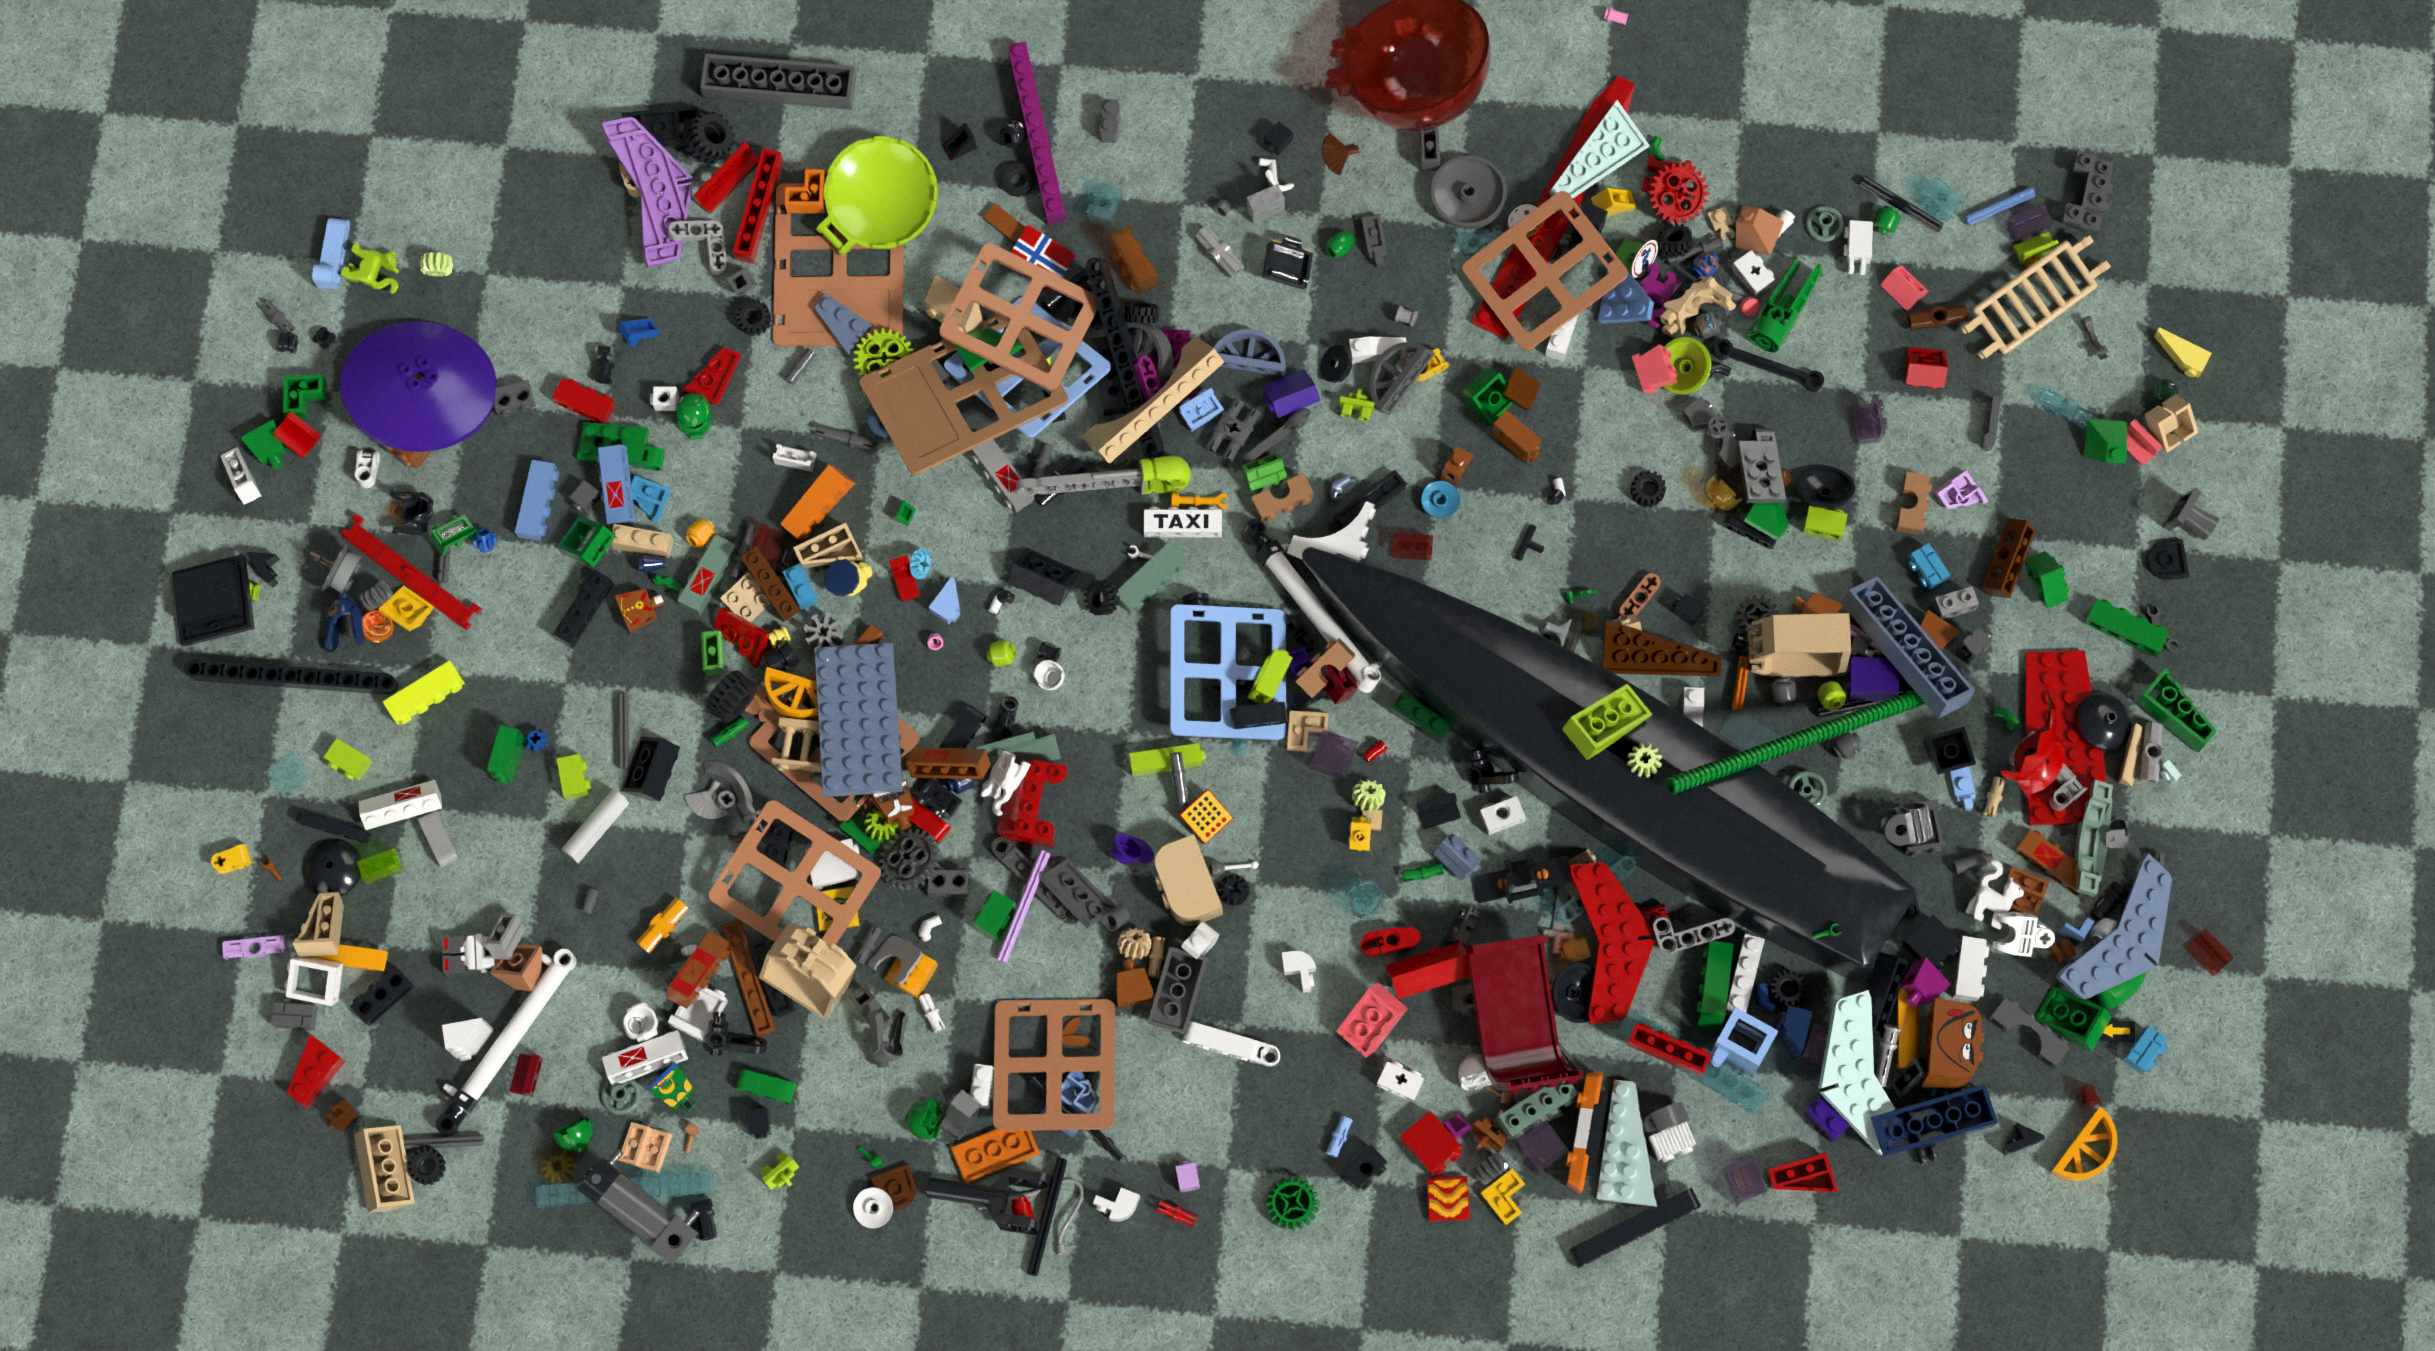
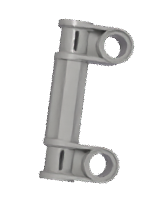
(2070, 786)

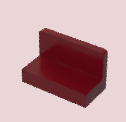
(526, 1074)

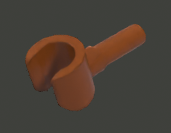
(270, 866)

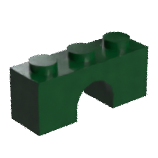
(1430, 722)

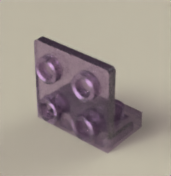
(1869, 421)

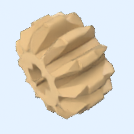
(1134, 943)

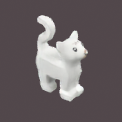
(1004, 775)
(1991, 899)

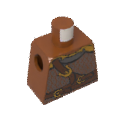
(1458, 466)

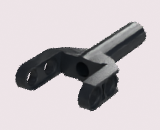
(993, 1197)

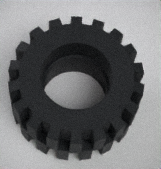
(718, 130)
(731, 696)

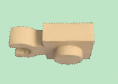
(1721, 221)

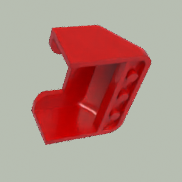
(1020, 812)

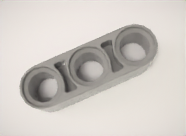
(438, 838)

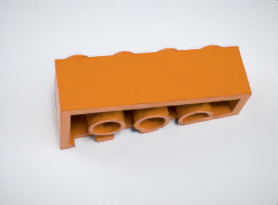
(817, 502)

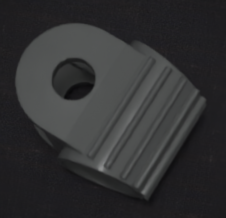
(1915, 824)

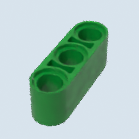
(765, 1085)

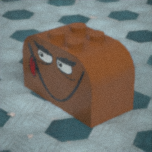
(1952, 1044)

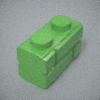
(1264, 472)
(713, 653)

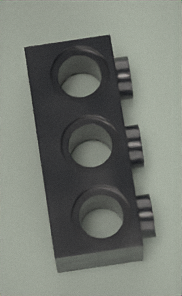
(381, 1006)

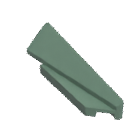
(1025, 748)

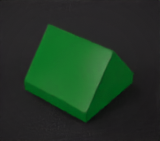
(904, 513)

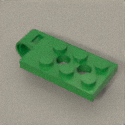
(633, 437)

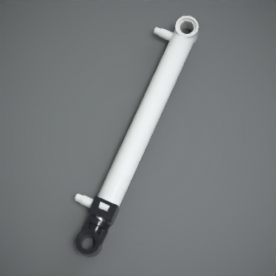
(1271, 554)
(467, 1096)

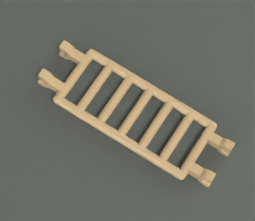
(2047, 315)

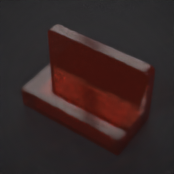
(769, 543)
(2209, 952)

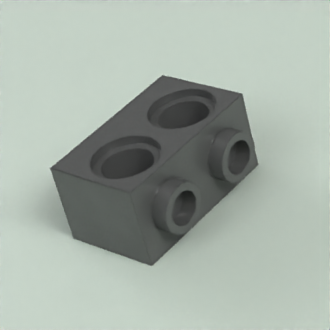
(512, 393)
(948, 889)

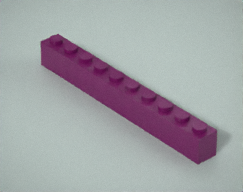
(1036, 133)

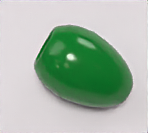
(1339, 244)

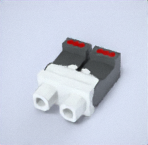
(465, 955)

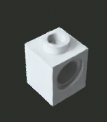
(658, 393)

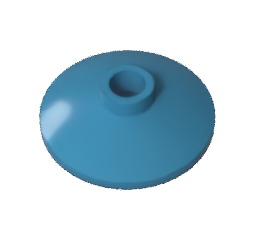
(1440, 490)

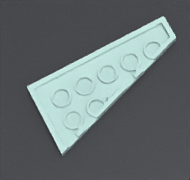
(1607, 149)

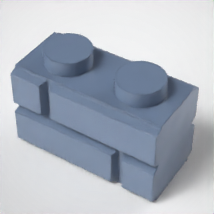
(1457, 856)

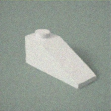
(1371, 348)
(240, 476)

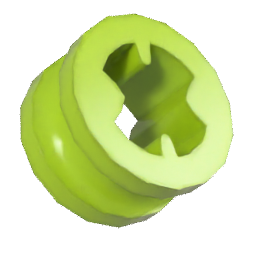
(254, 591)

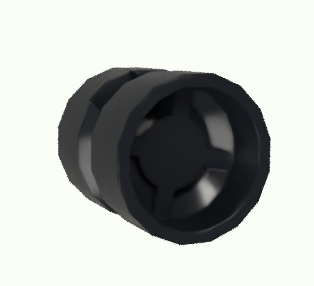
(781, 657)

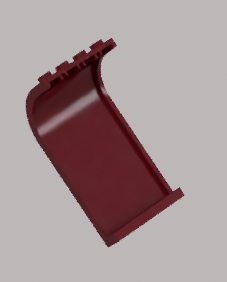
(1516, 1015)

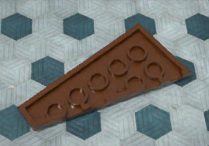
(1643, 653)

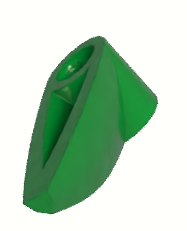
(2120, 993)

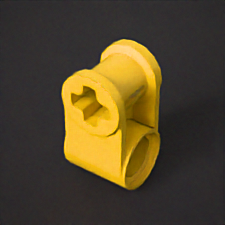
(1434, 366)
(233, 858)

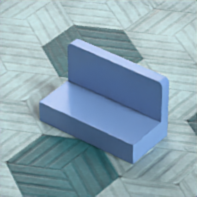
(2075, 935)

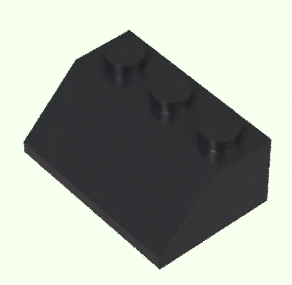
(1042, 576)
(650, 768)

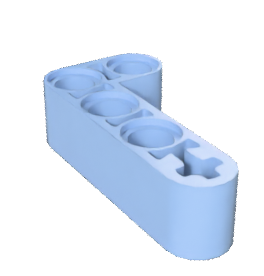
(328, 272)

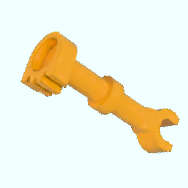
(1197, 500)

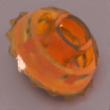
(377, 626)

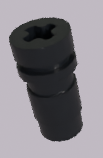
(2107, 903)

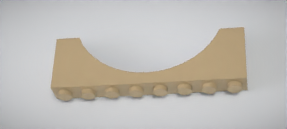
(1195, 365)

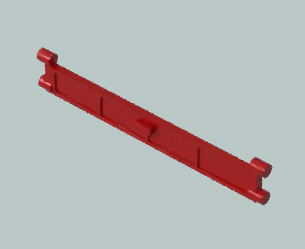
(409, 574)

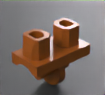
(1487, 1138)

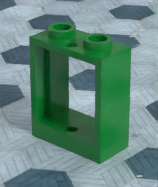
(589, 553)

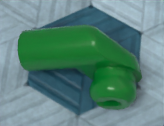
(1654, 149)

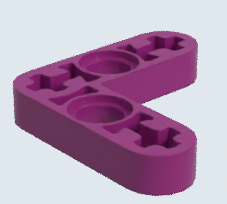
(1149, 368)

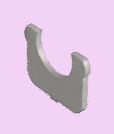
(897, 947)

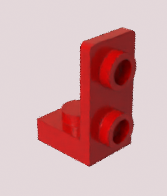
(904, 580)

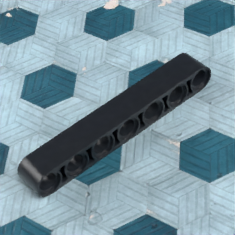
(1634, 1227)

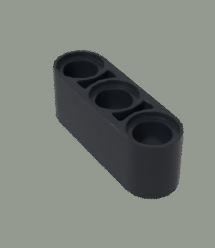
(1258, 715)
(964, 729)

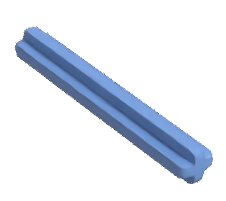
(2000, 206)

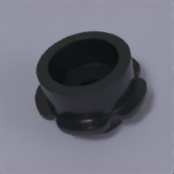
(1740, 641)

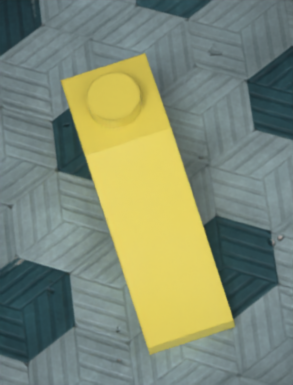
(2185, 354)

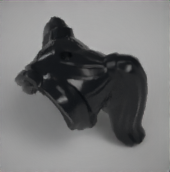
(416, 512)

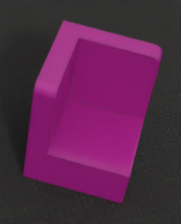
(1457, 1126)

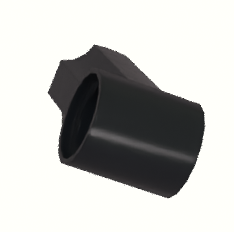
(705, 1220)

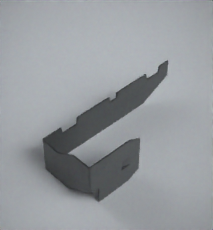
(2115, 838)

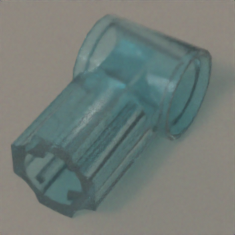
(1480, 242)

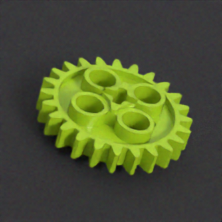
(883, 342)

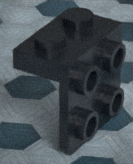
(941, 800)

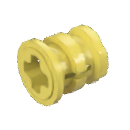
(778, 636)

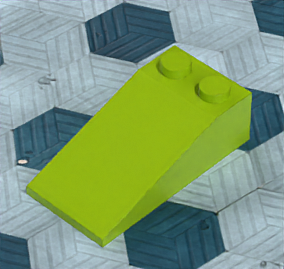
(1606, 721)

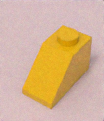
(1614, 201)

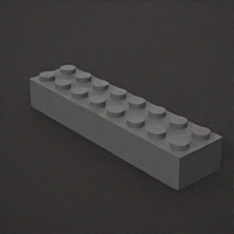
(778, 81)

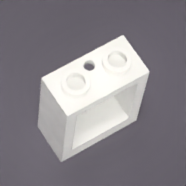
(333, 979)

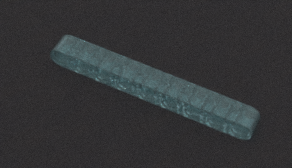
(657, 1187)

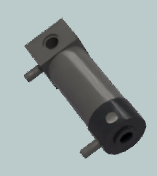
(637, 1209)

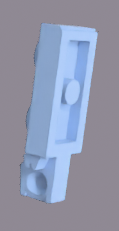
(1963, 787)

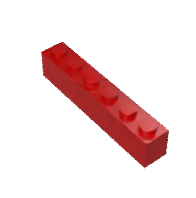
(758, 206)

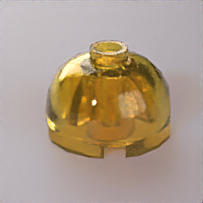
(1720, 494)

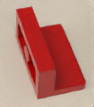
(296, 435)

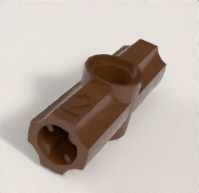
(1926, 318)

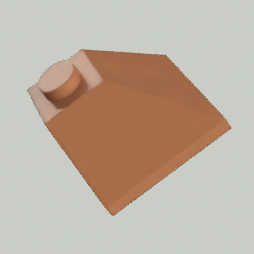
(1757, 230)
(522, 968)

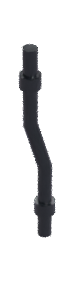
(1107, 1143)

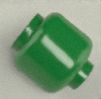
(1886, 220)

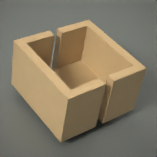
(2172, 417)

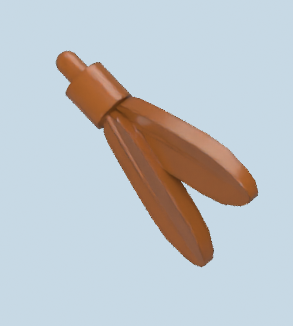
(1073, 1040)

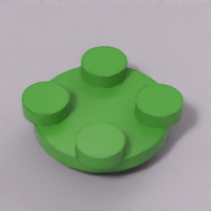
(1628, 252)

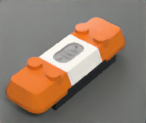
(1588, 1131)

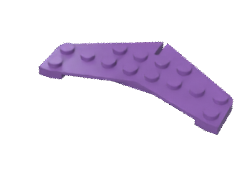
(656, 178)

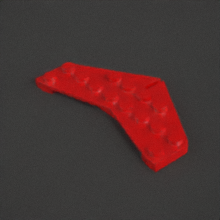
(1617, 928)

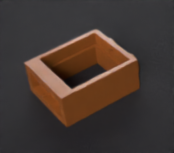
(1516, 437)

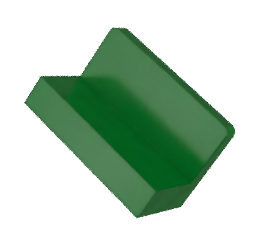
(856, 830)

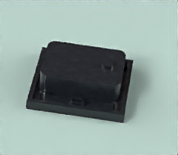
(213, 597)

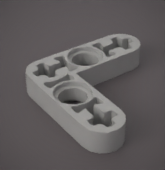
(710, 238)

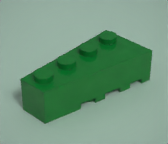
(1714, 986)

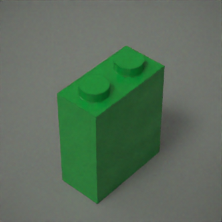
(506, 754)

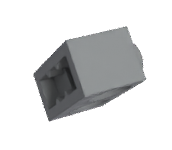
(1955, 603)

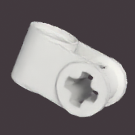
(366, 465)

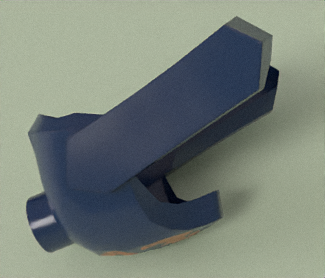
(340, 607)

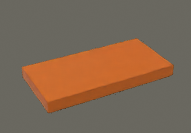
(993, 1153)

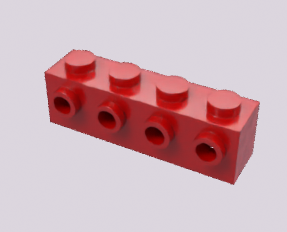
(1668, 1049)

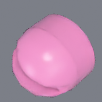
(938, 645)

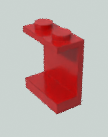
(1432, 1143)

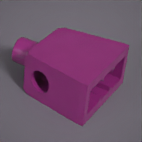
(1923, 983)

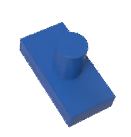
(638, 329)

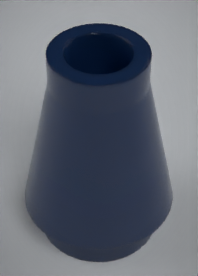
(651, 563)

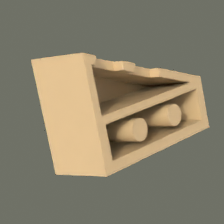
(828, 547)
(323, 927)

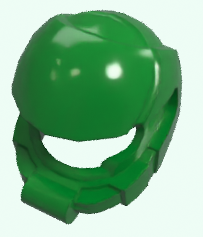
(692, 411)

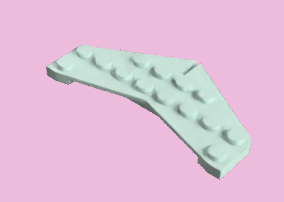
(1850, 1067)

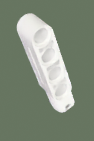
(1230, 1043)

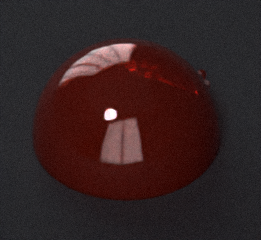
(1413, 62)

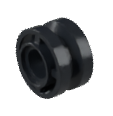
(1196, 599)

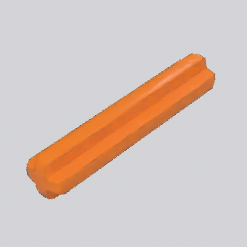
(1740, 685)

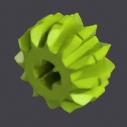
(877, 829)

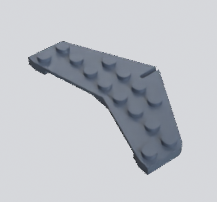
(2137, 933)

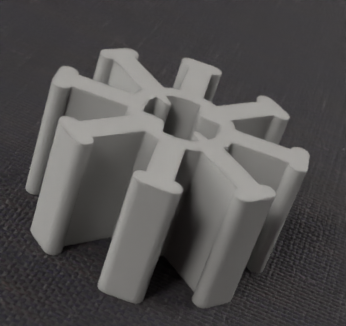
(831, 631)

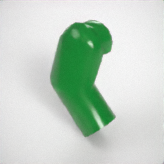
(2009, 716)

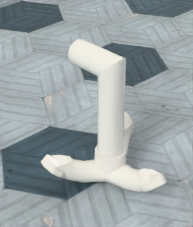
(1271, 174)

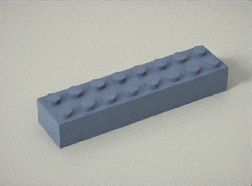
(1908, 647)

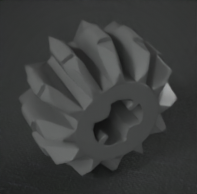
(375, 595)
(1490, 1168)

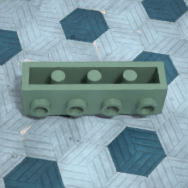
(1534, 1108)

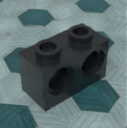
(778, 843)

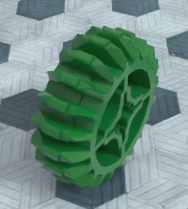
(1284, 1197)

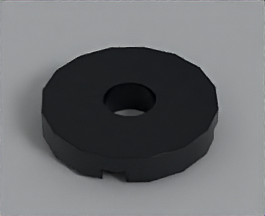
(1328, 362)

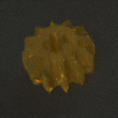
(564, 1161)

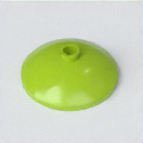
(1687, 352)

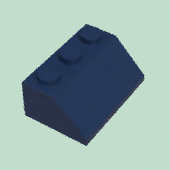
(1793, 1029)

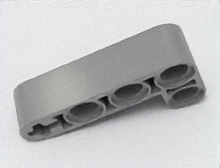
(1694, 929)

